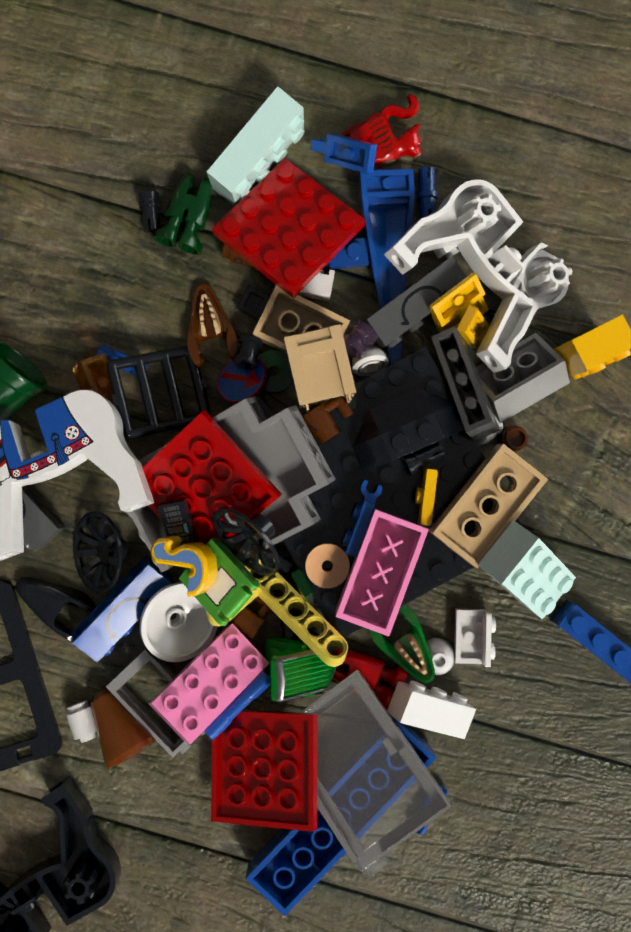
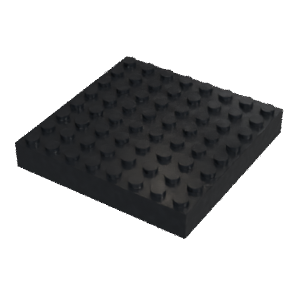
(338, 499)

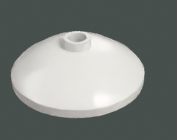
(176, 638)

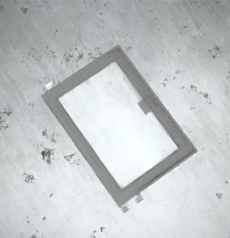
(369, 775)

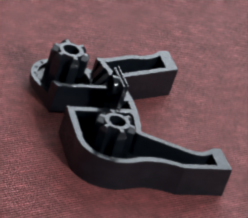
(74, 880)

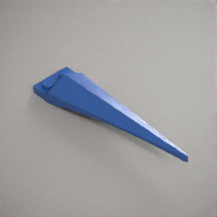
(388, 209)

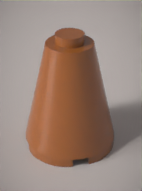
(117, 730)

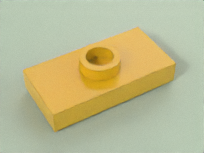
(473, 327)
(425, 497)

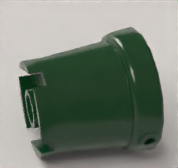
(18, 380)

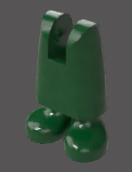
(186, 211)

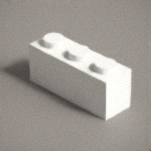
(431, 709)

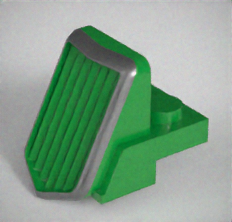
(295, 670)

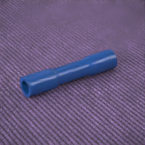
(250, 693)

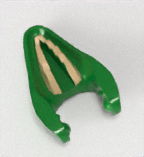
(410, 649)

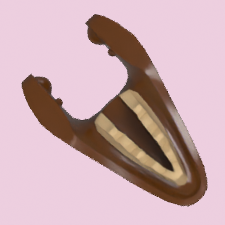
(208, 322)

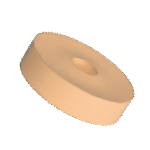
(327, 578)

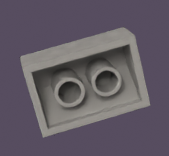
(531, 376)

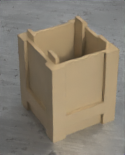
(320, 366)

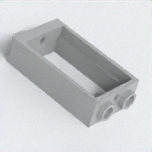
(138, 710)

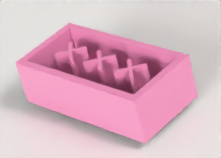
(381, 572)
(209, 683)

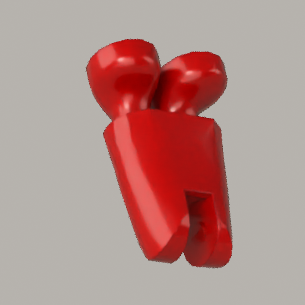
(372, 670)

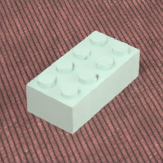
(257, 147)
(527, 570)

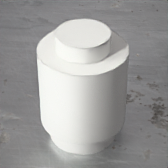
(81, 721)

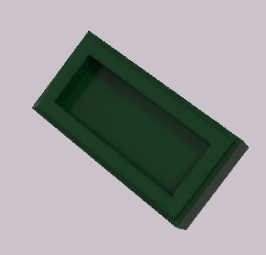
(303, 587)

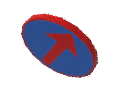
(238, 384)

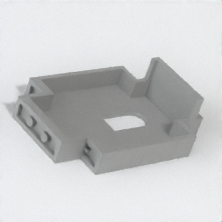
(283, 453)

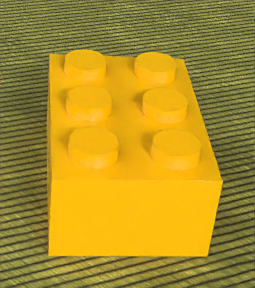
(597, 348)

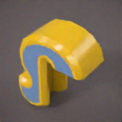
(191, 555)

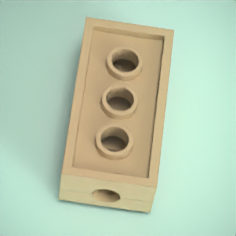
(506, 505)

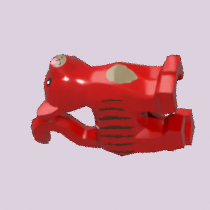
(378, 131)

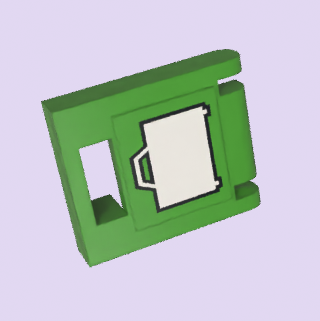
(228, 592)

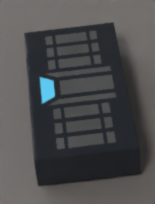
(178, 520)

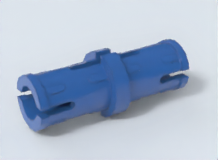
(427, 193)

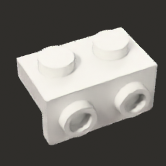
(473, 636)

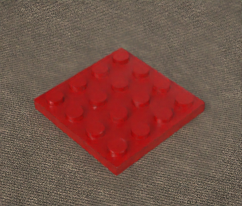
(288, 227)
(210, 473)
(266, 771)

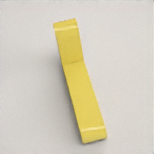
(299, 624)

